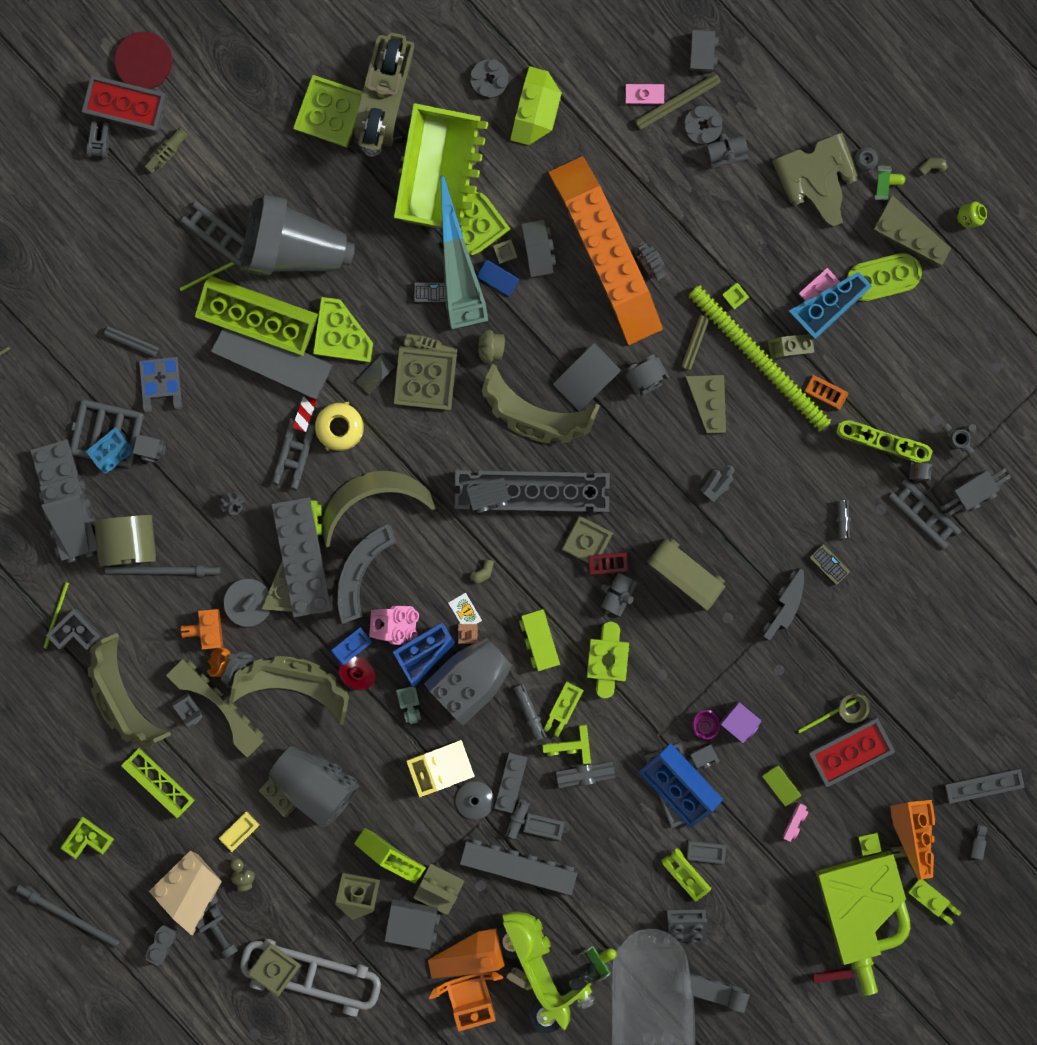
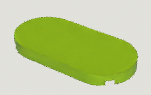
(889, 275)

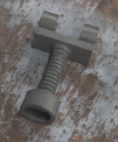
(228, 949)

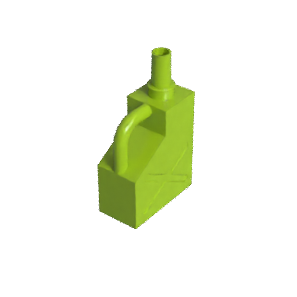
(857, 902)

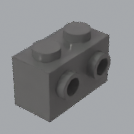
(149, 448)

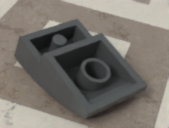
(586, 377)

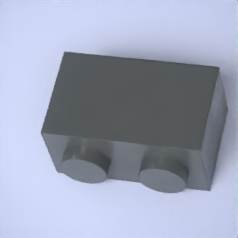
(702, 51)

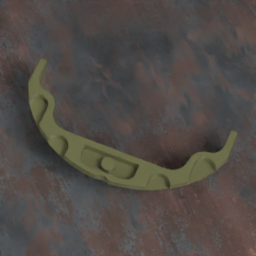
(533, 421)
(367, 485)
(293, 675)
(113, 699)

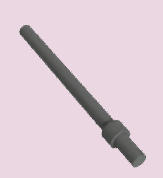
(200, 570)
(34, 898)

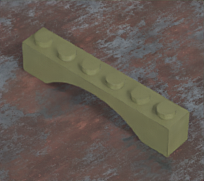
(244, 736)

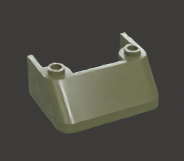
(686, 573)

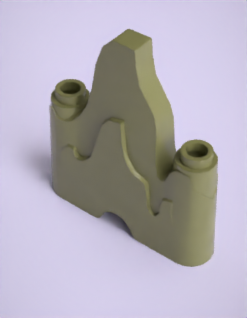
(816, 176)

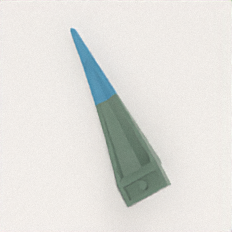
(462, 291)

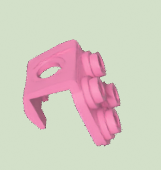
(398, 624)

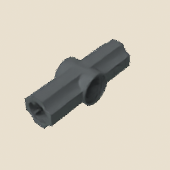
(585, 774)

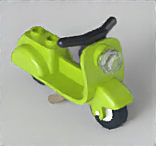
(524, 940)

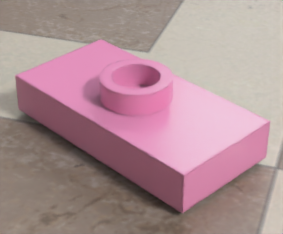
(645, 94)

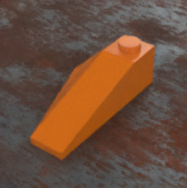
(914, 828)
(471, 956)

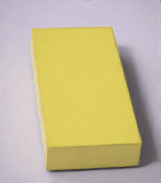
(239, 831)

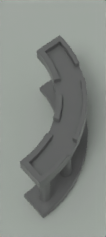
(355, 568)

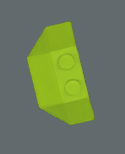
(536, 107)

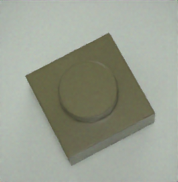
(505, 251)

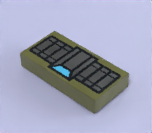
(829, 564)

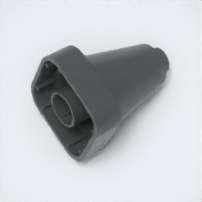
(290, 241)

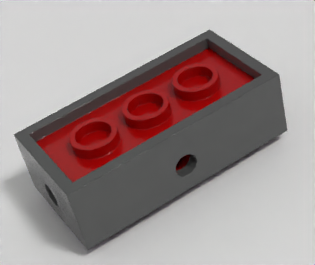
(125, 104)
(851, 752)

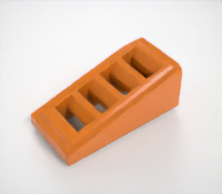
(840, 401)

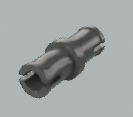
(843, 519)
(517, 819)

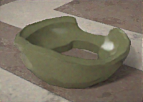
(860, 715)

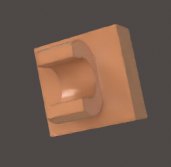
(467, 633)

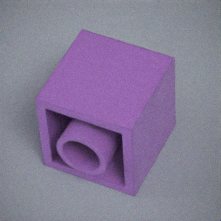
(740, 722)

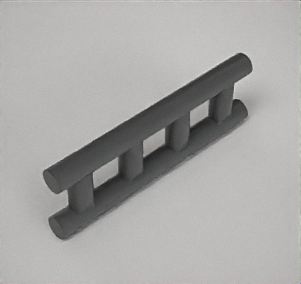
(206, 235)
(912, 513)

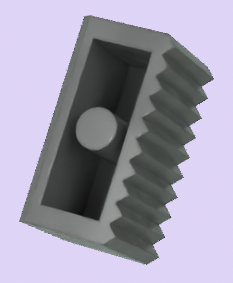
(488, 494)

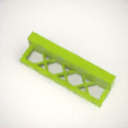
(150, 784)

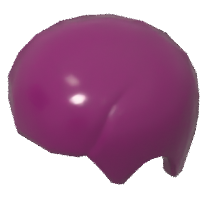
(705, 725)

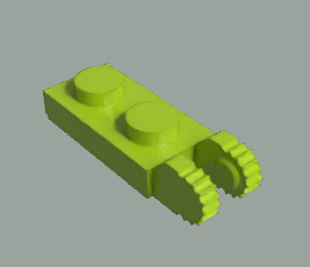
(564, 707)
(932, 899)

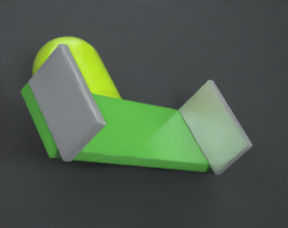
(886, 179)
(599, 960)

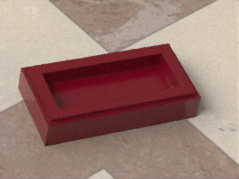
(832, 975)

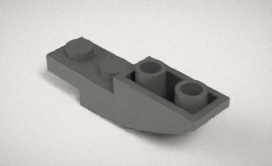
(791, 598)

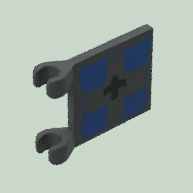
(160, 379)

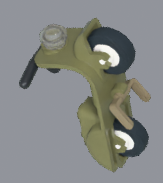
(383, 93)

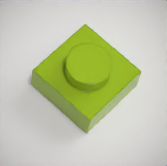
(735, 296)
(869, 844)

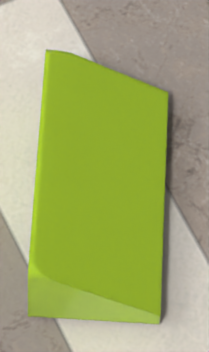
(781, 785)

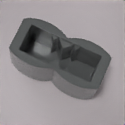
(160, 948)

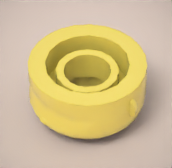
(343, 442)

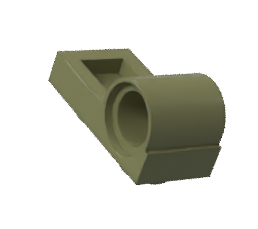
(277, 798)

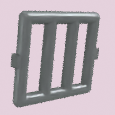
(102, 408)

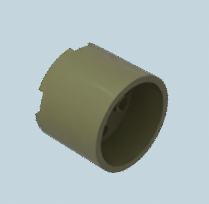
(125, 540)

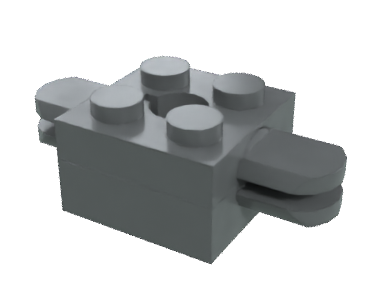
(975, 490)

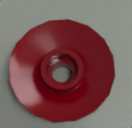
(359, 668)

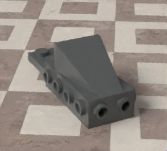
(65, 501)

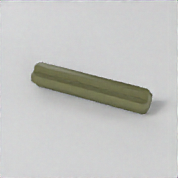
(695, 342)

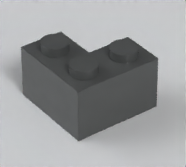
(538, 248)
(74, 626)

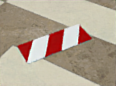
(304, 414)

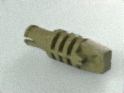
(166, 150)
(424, 342)

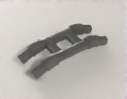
(283, 461)

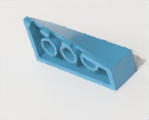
(825, 308)

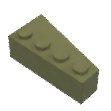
(908, 232)

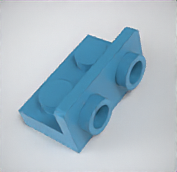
(110, 450)

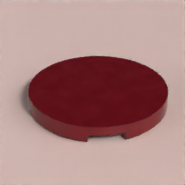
(143, 60)

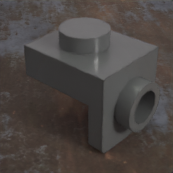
(187, 710)

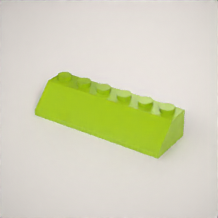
(256, 315)

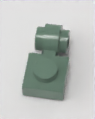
(408, 699)

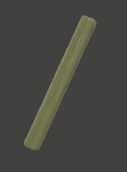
(678, 101)

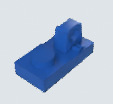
(351, 646)

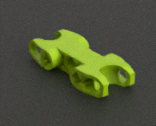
(894, 441)

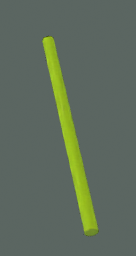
(207, 276)
(57, 612)
(825, 717)

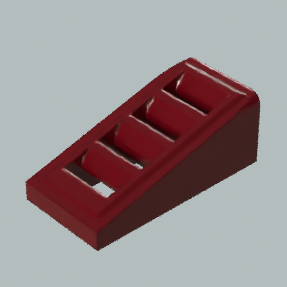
(624, 565)

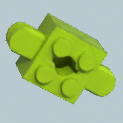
(607, 659)

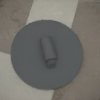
(245, 601)

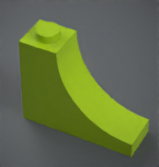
(389, 856)

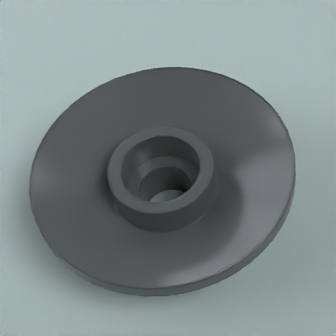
(472, 790)

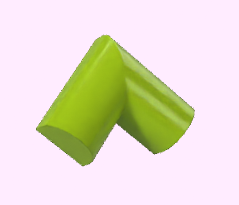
(84, 834)

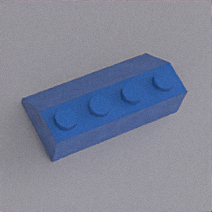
(680, 785)

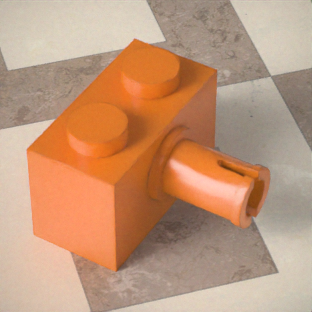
(207, 629)

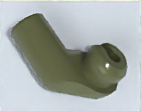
(933, 163)
(484, 574)

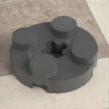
(484, 88)
(698, 115)
(235, 662)

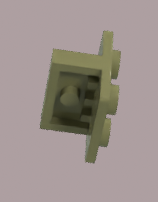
(439, 889)

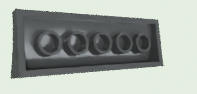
(288, 368)

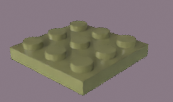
(425, 378)

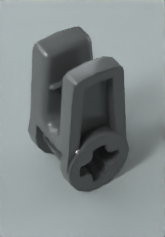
(101, 147)

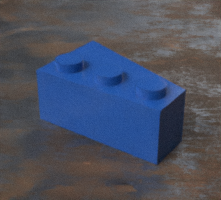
(424, 653)

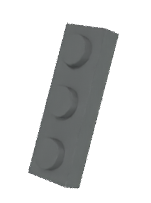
(511, 782)

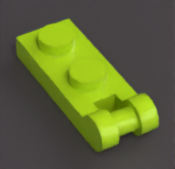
(686, 875)

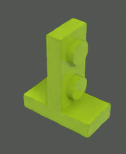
(571, 746)

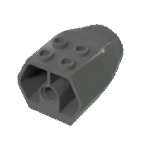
(469, 679)
(313, 785)

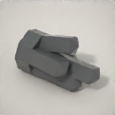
(718, 482)

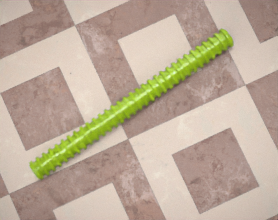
(759, 358)

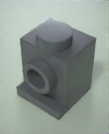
(703, 756)

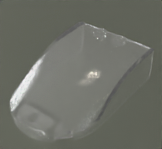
(652, 992)

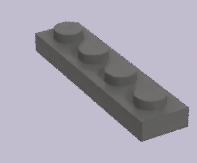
(984, 786)

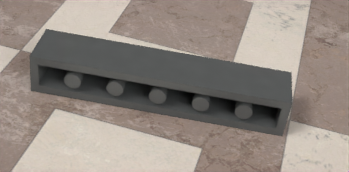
(519, 867)

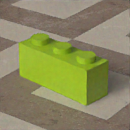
(539, 640)

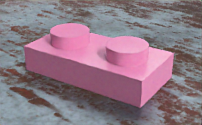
(821, 283)
(799, 815)

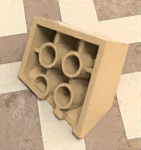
(187, 890)

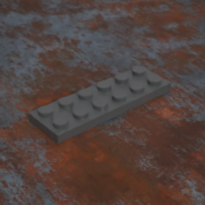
(301, 557)

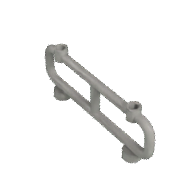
(350, 1007)

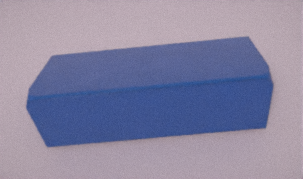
(498, 278)

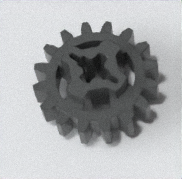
(650, 261)

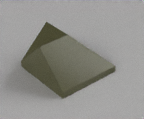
(357, 895)

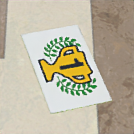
(464, 610)

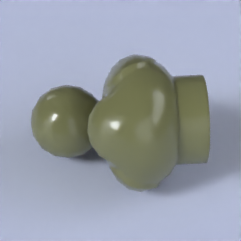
(240, 877)

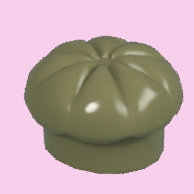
(491, 346)

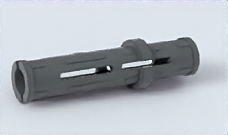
(533, 720)

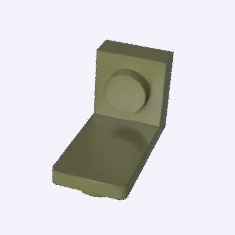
(790, 346)

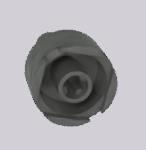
(647, 375)

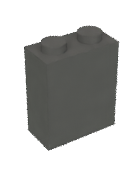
(412, 924)

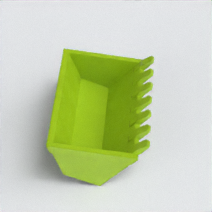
(436, 146)

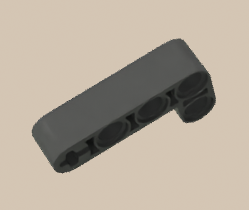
(720, 993)

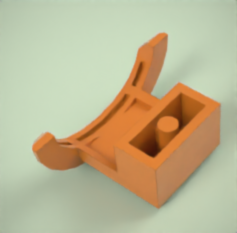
(469, 999)

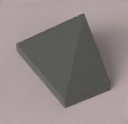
(375, 374)

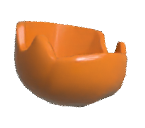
(218, 662)

